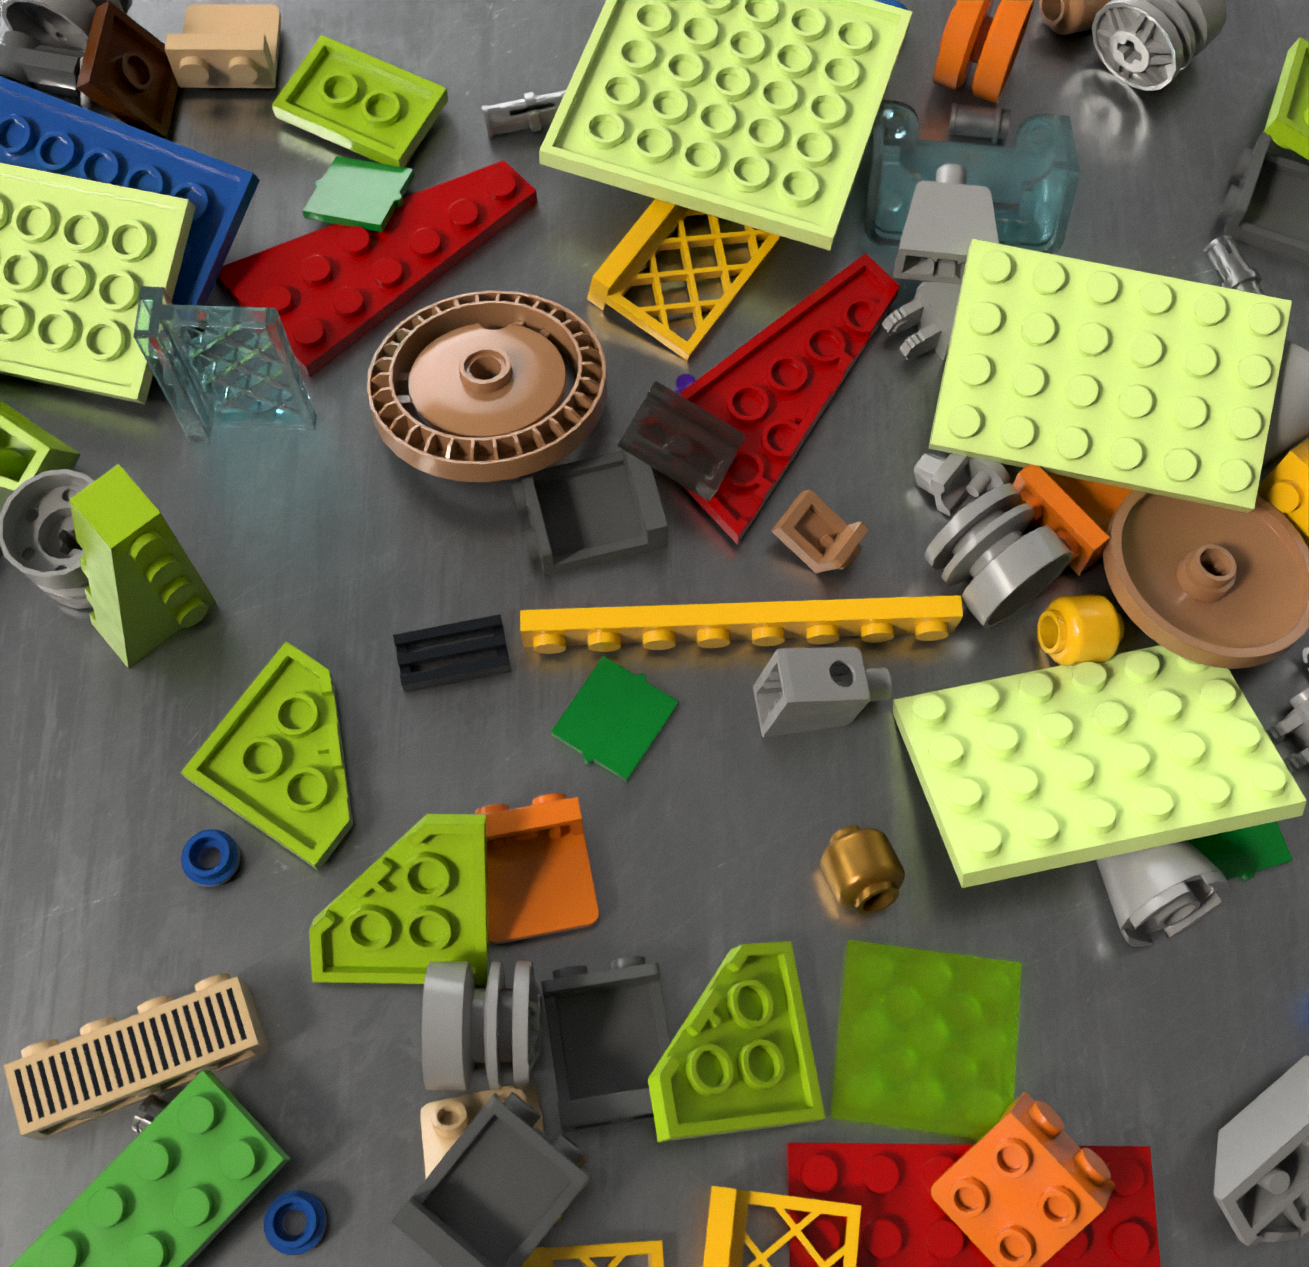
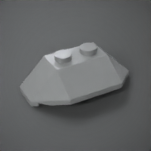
(1266, 1163)

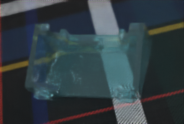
(1028, 183)

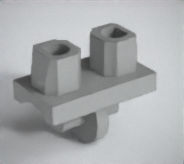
(957, 477)

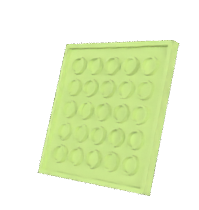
(731, 106)

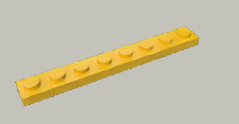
(761, 622)

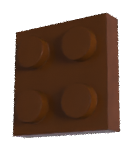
(128, 72)

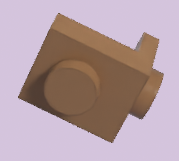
(819, 534)

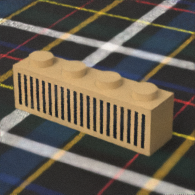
(135, 1057)

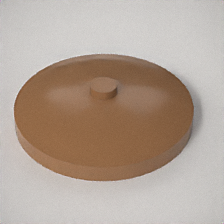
(1209, 578)

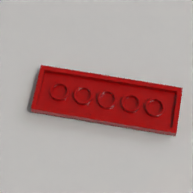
(909, 1229)

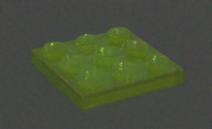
(925, 1040)

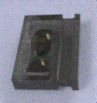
(682, 441)

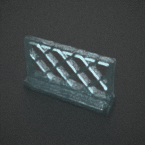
(188, 377)

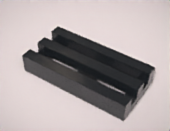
(450, 633)

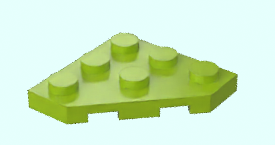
(282, 758)
(411, 908)
(740, 1053)

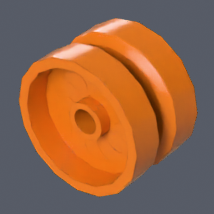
(984, 40)

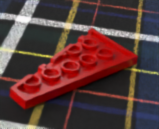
(350, 278)
(783, 383)

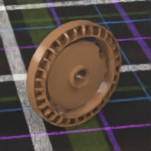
(487, 384)

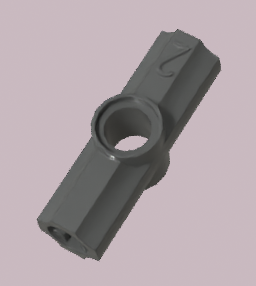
(38, 65)

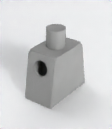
(941, 227)
(816, 689)

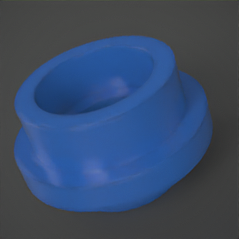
(199, 846)
(277, 1215)

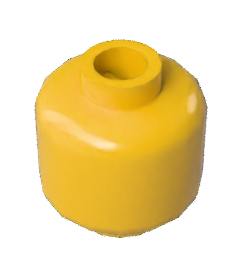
(1080, 629)

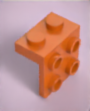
(1072, 509)
(538, 869)
(1024, 1187)

